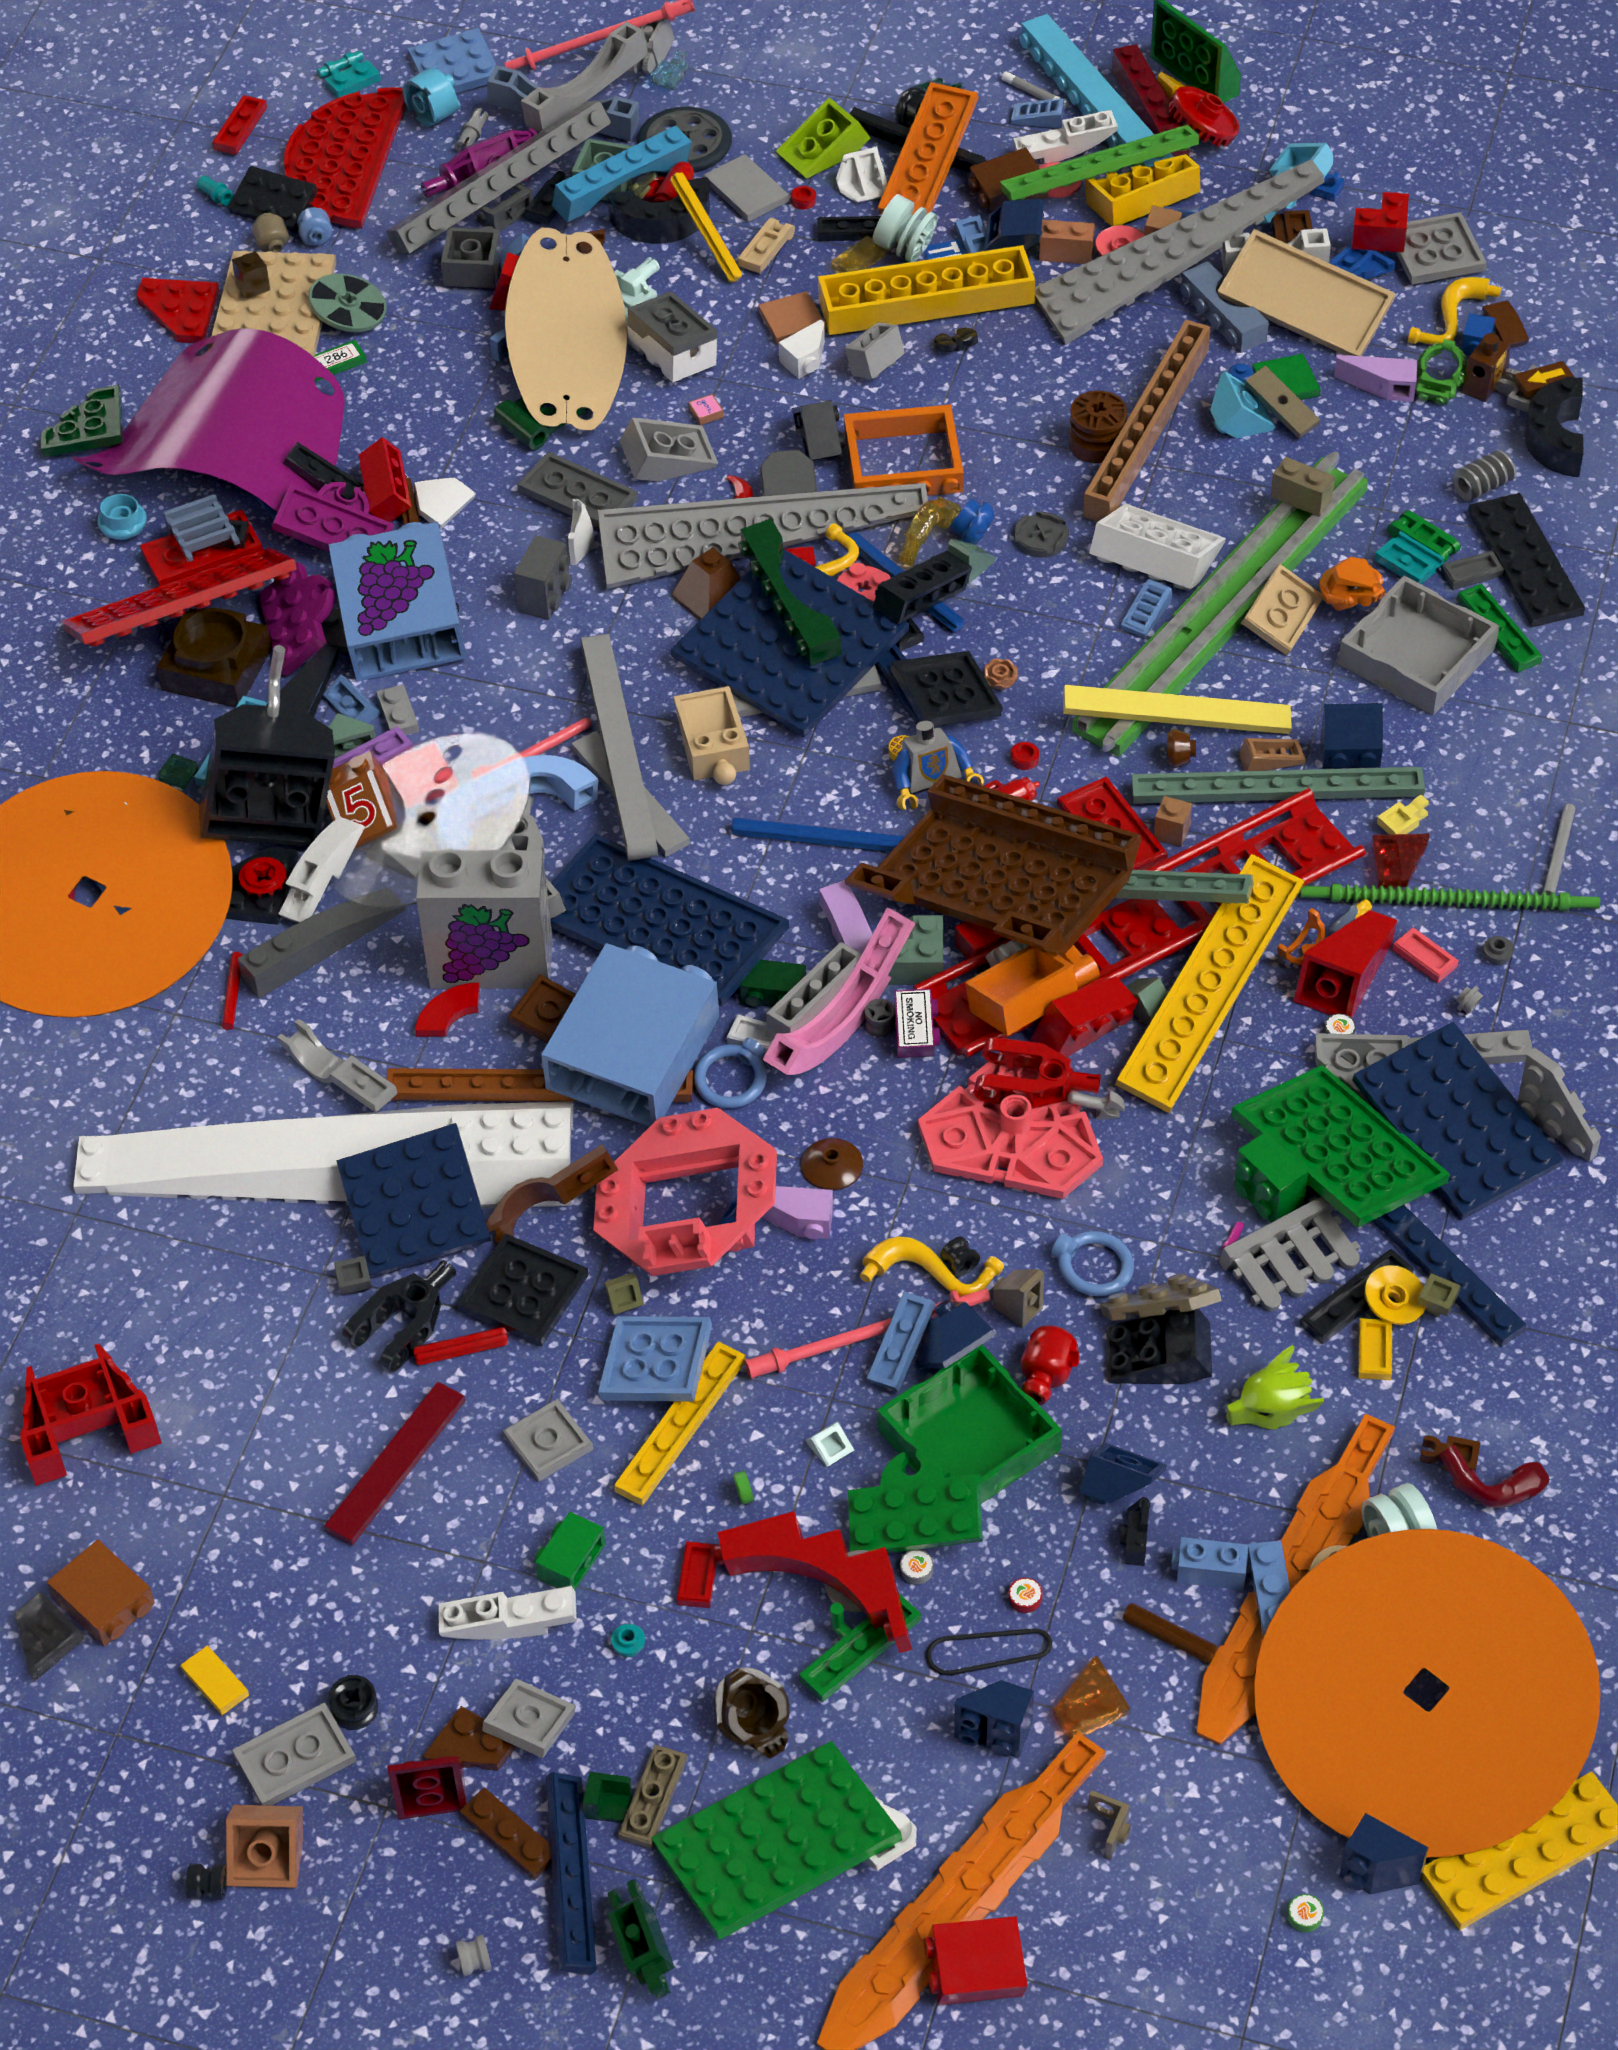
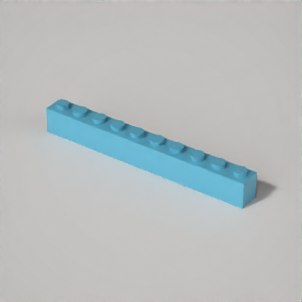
(1081, 80)

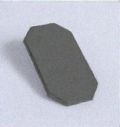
(787, 473)

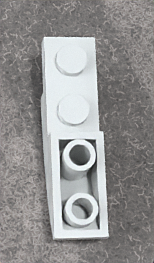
(1073, 138)
(319, 863)
(505, 1618)

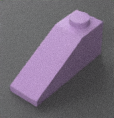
(802, 1211)

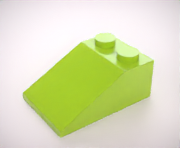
(823, 140)

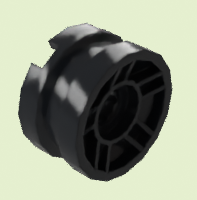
(355, 1714)

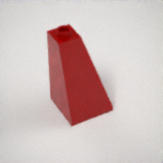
(1344, 964)

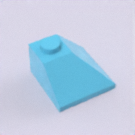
(1238, 409)

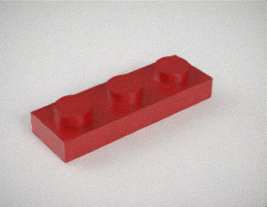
(239, 125)

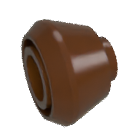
(1179, 748)

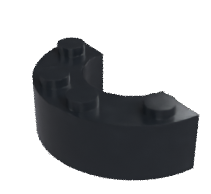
(656, 221)
(1545, 436)

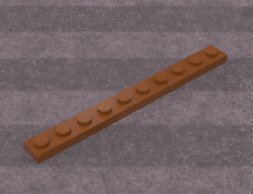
(486, 1085)

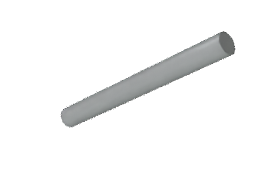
(1559, 849)

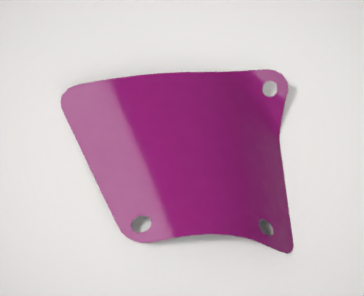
(234, 415)

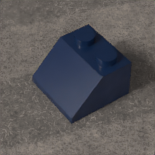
(1352, 736)
(1381, 1858)

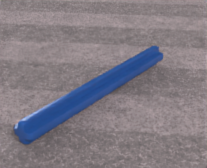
(883, 563)
(815, 834)

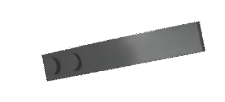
(309, 944)

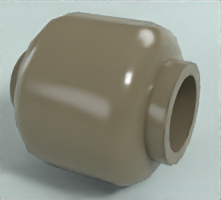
(270, 232)

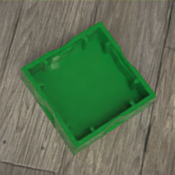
(972, 1423)

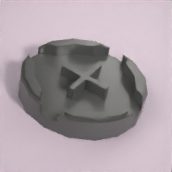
(1041, 534)

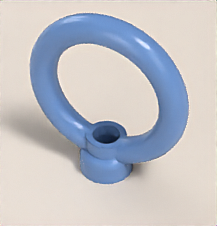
(748, 1053)
(1066, 1248)

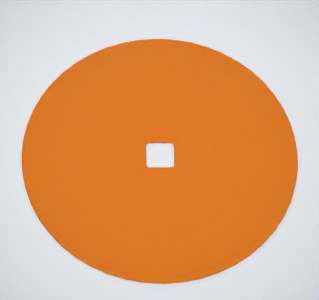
(150, 858)
(1479, 1621)

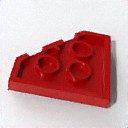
(180, 305)

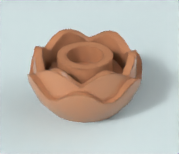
(1000, 673)

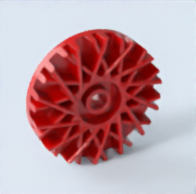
(1205, 114)

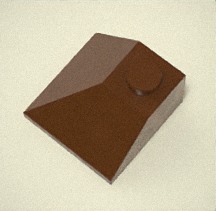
(705, 583)

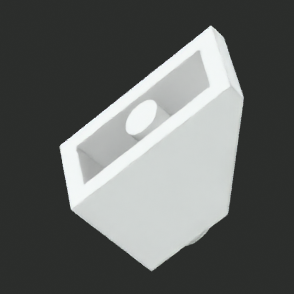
(803, 350)

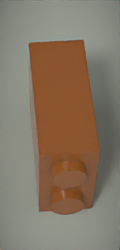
(101, 1593)

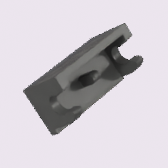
(506, 211)

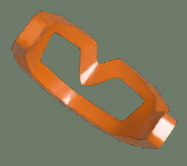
(1313, 922)

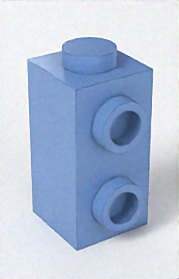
(1211, 1563)

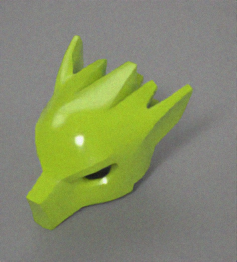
(1276, 1392)

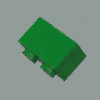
(570, 1552)

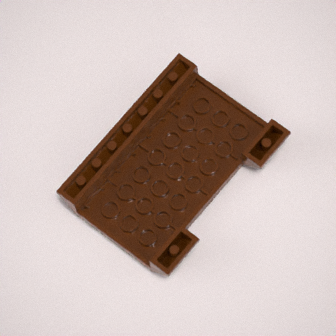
(1005, 865)

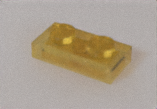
(859, 256)

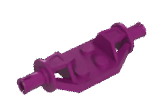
(475, 158)

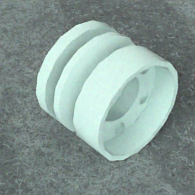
(908, 230)

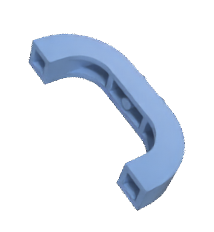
(563, 779)

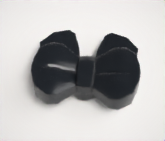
(964, 336)

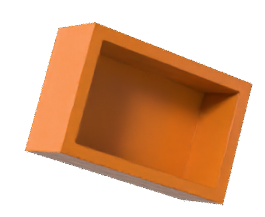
(1020, 988)

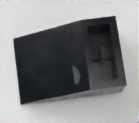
(1160, 1349)

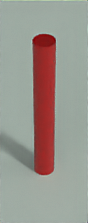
(231, 992)

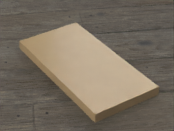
(1306, 294)

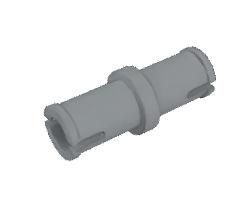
(472, 129)

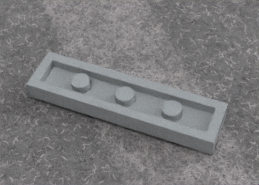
(1499, 1046)

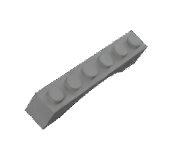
(619, 53)

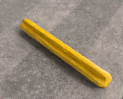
(706, 227)

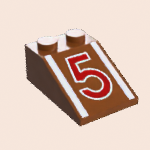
(362, 795)

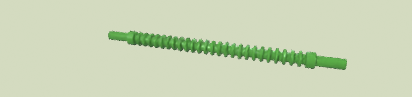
(1562, 901)

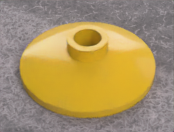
(1402, 1287)

